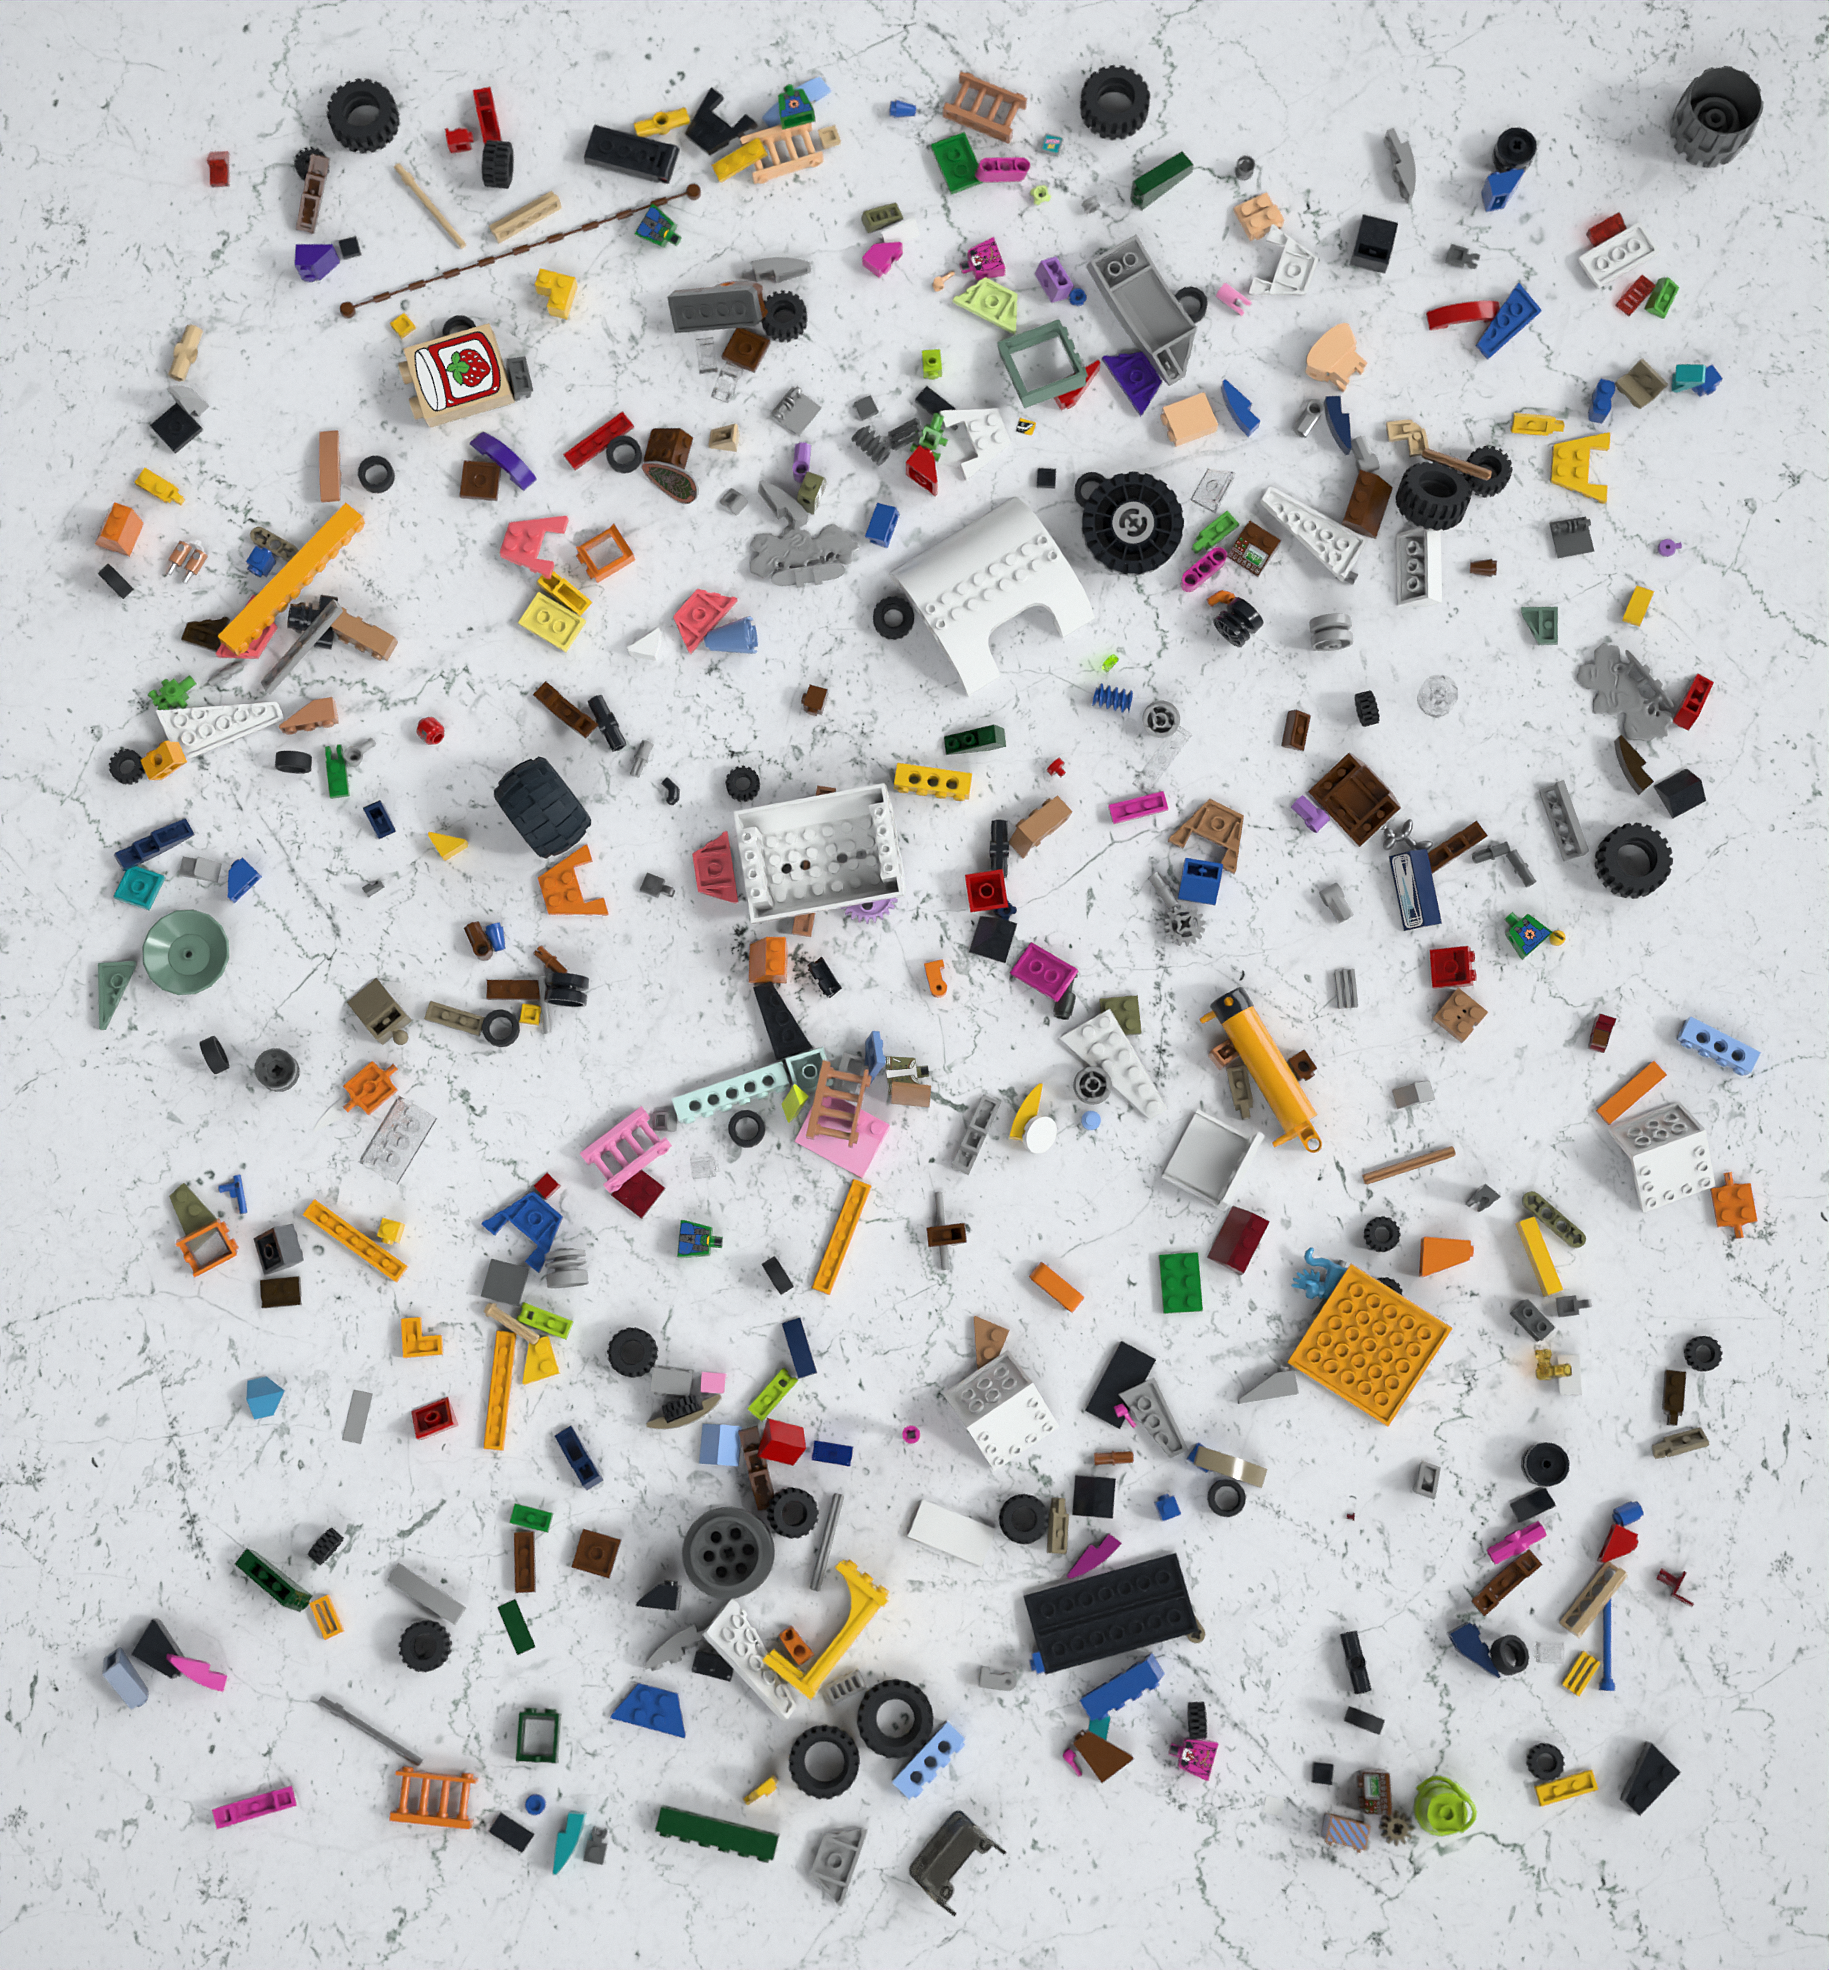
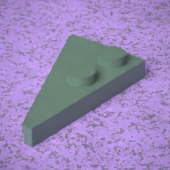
(112, 982)

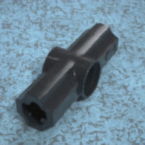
(607, 723)
(999, 846)
(1358, 1675)

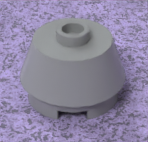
(1161, 719)
(1092, 1085)

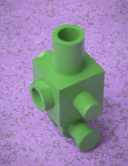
(932, 436)
(172, 694)

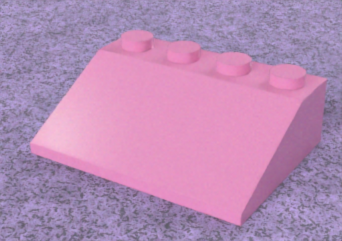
(854, 1159)

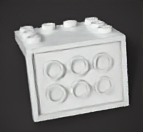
(1666, 1155)
(1211, 1159)
(1001, 1409)

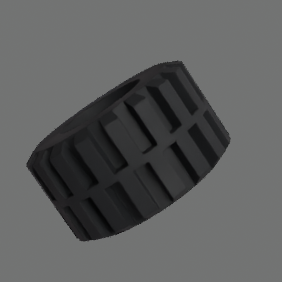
(497, 164)
(788, 329)
(1498, 462)
(615, 1352)
(809, 1512)
(1036, 1531)
(408, 1650)

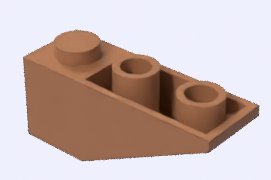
(315, 714)

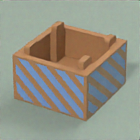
(1345, 1831)

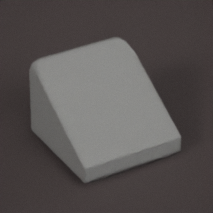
(734, 501)
(664, 1121)

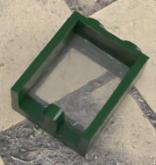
(538, 1736)

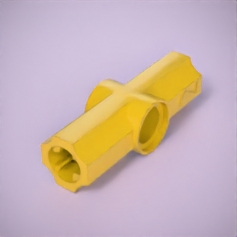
(672, 120)

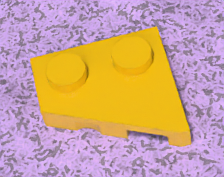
(540, 1361)
(766, 1788)

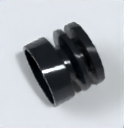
(1238, 622)

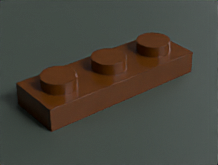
(513, 990)
(524, 1562)

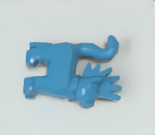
(1311, 1282)

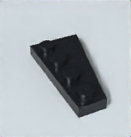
(782, 1028)

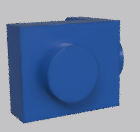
(1036, 1663)

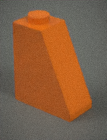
(1442, 1253)

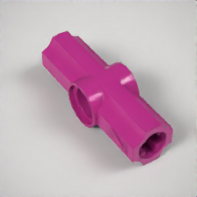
(1516, 1542)

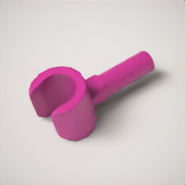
(1121, 1410)
(1069, 1755)

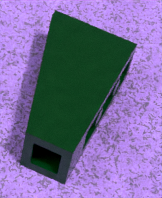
(1160, 180)
(273, 1581)

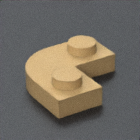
(1409, 431)

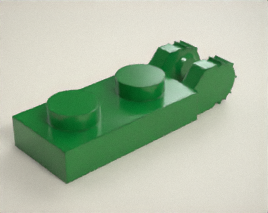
(337, 773)

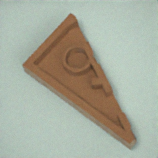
(988, 1340)

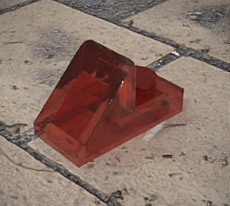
(219, 168)

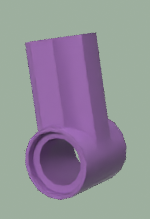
(801, 460)
(1314, 817)

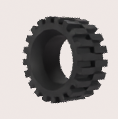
(805, 1781)

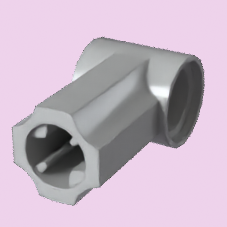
(1308, 419)
(1364, 458)
(1334, 898)

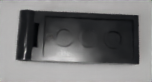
(631, 154)

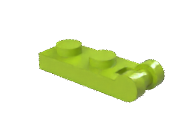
(545, 1321)
(772, 1395)

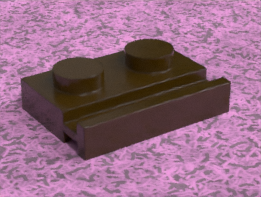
(280, 1292)

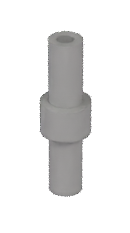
(225, 674)

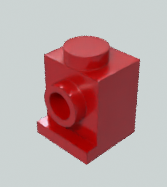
(459, 140)

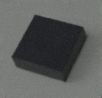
(349, 247)
(1046, 478)
(1322, 1773)

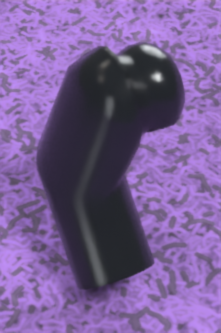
(673, 791)

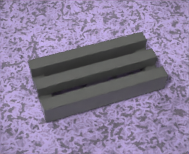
(904, 431)

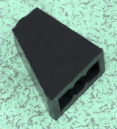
(154, 1648)

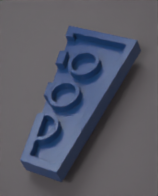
(1510, 319)

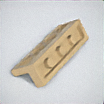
(525, 217)
(1599, 1601)

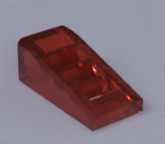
(1642, 285)

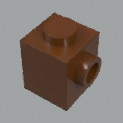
(814, 700)

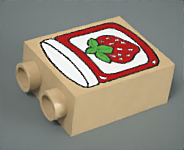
(456, 376)

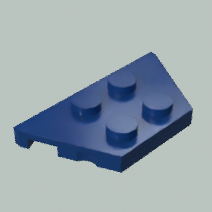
(652, 1709)

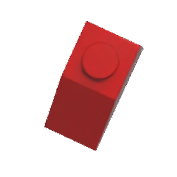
(1618, 1543)

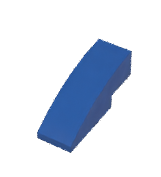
(1239, 408)

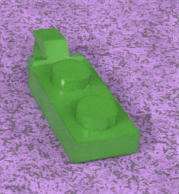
(1215, 532)

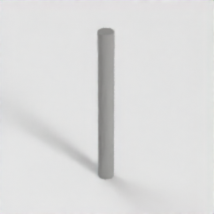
(940, 1222)

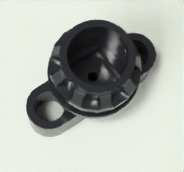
(302, 616)

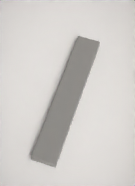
(301, 646)

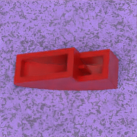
(487, 114)

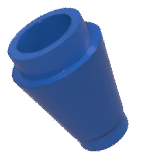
(901, 109)
(496, 936)

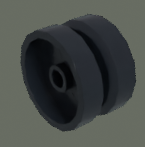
(1514, 150)
(566, 989)
(1556, 1467)

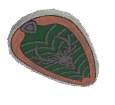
(672, 481)

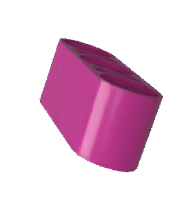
(996, 174)
(1200, 577)

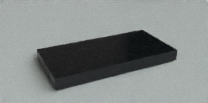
(1125, 1370)

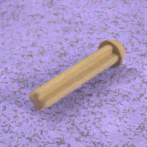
(511, 1323)

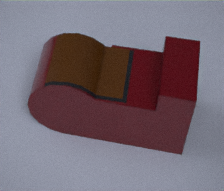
(1601, 1032)

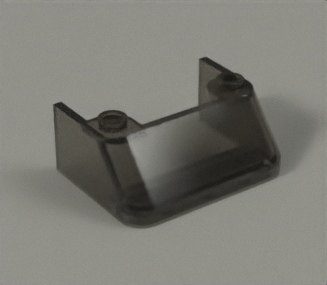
(947, 1854)

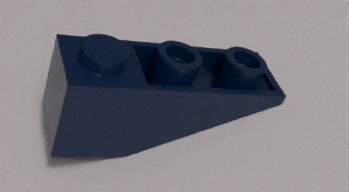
(1467, 1642)

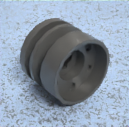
(267, 1064)

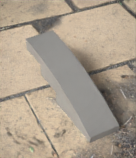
(975, 1134)
(427, 1594)

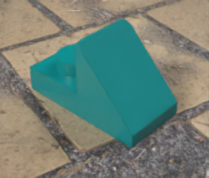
(1688, 376)

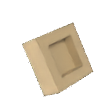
(829, 137)

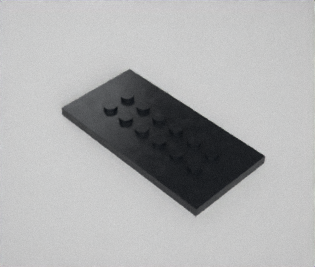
(1111, 1613)

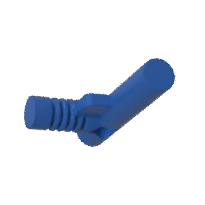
(236, 1192)

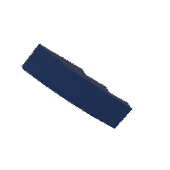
(154, 845)

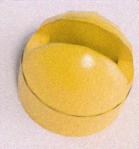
(1555, 940)

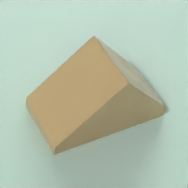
(725, 438)

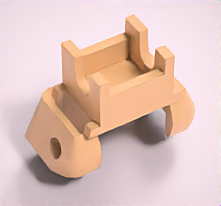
(1335, 355)

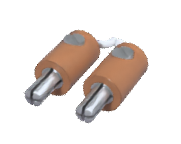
(180, 554)

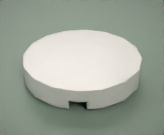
(1039, 1134)

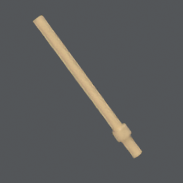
(409, 181)

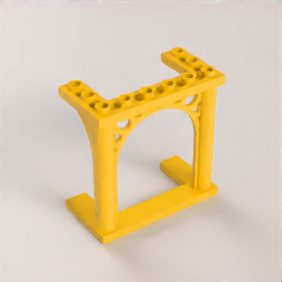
(865, 1602)

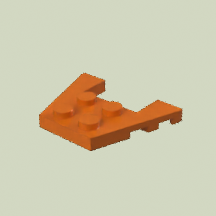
(563, 891)

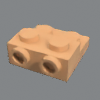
(1258, 216)

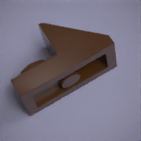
(946, 1235)

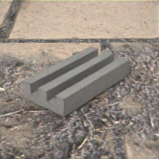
(1353, 985)

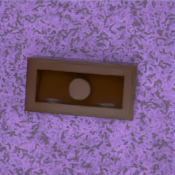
(1296, 730)

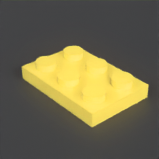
(552, 622)

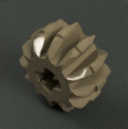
(1403, 1829)

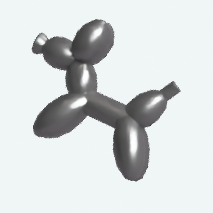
(1393, 837)

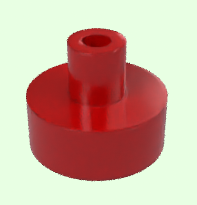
(1056, 767)

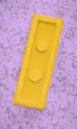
(1566, 1787)

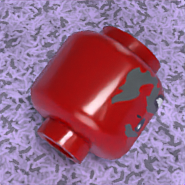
(430, 730)

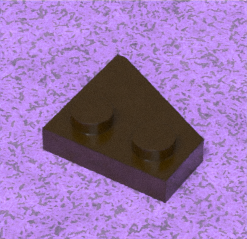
(205, 633)

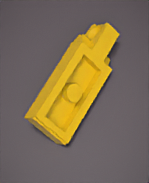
(1536, 424)
(158, 487)

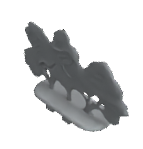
(798, 549)
(1621, 693)

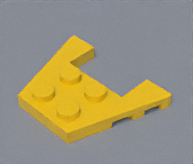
(1571, 465)

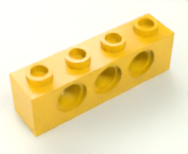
(942, 776)

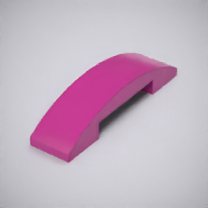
(254, 1807)

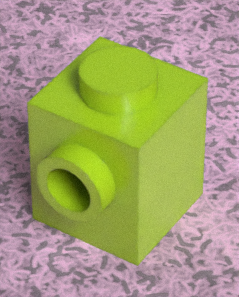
(932, 364)

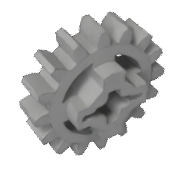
(1190, 929)

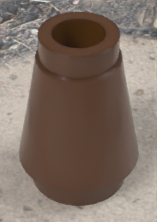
(1484, 567)

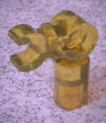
(1546, 1370)

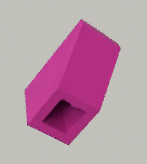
(881, 256)

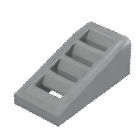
(860, 1680)

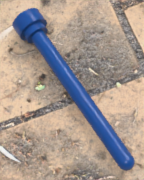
(1606, 1682)

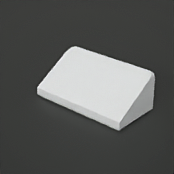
(901, 231)

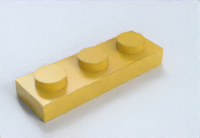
(739, 159)

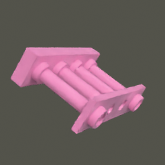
(622, 1131)

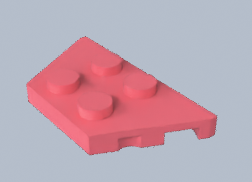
(701, 615)
(255, 647)
(715, 870)

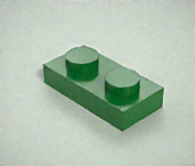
(531, 1518)

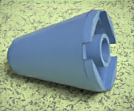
(733, 637)

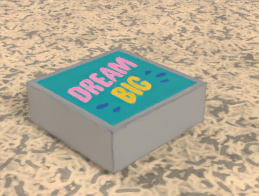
(1051, 145)

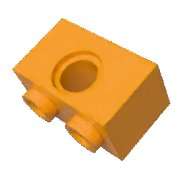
(163, 760)

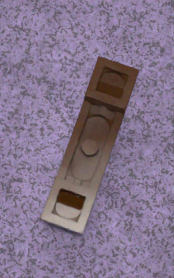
(565, 710)
(1505, 1582)

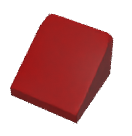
(547, 1186)

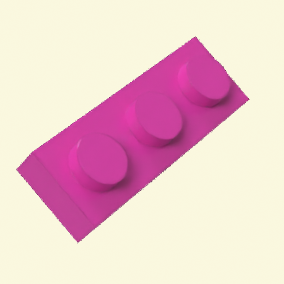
(1138, 807)

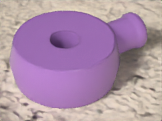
(1672, 546)

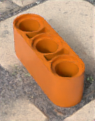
(1056, 1287)

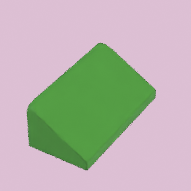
(1662, 297)

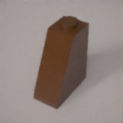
(1100, 1754)

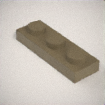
(454, 1018)

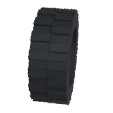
(897, 604)

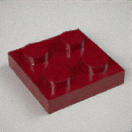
(639, 1193)

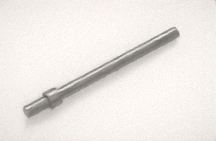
(337, 1710)

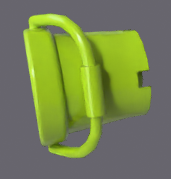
(1442, 1807)

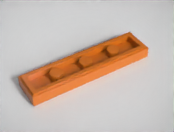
(1631, 1092)

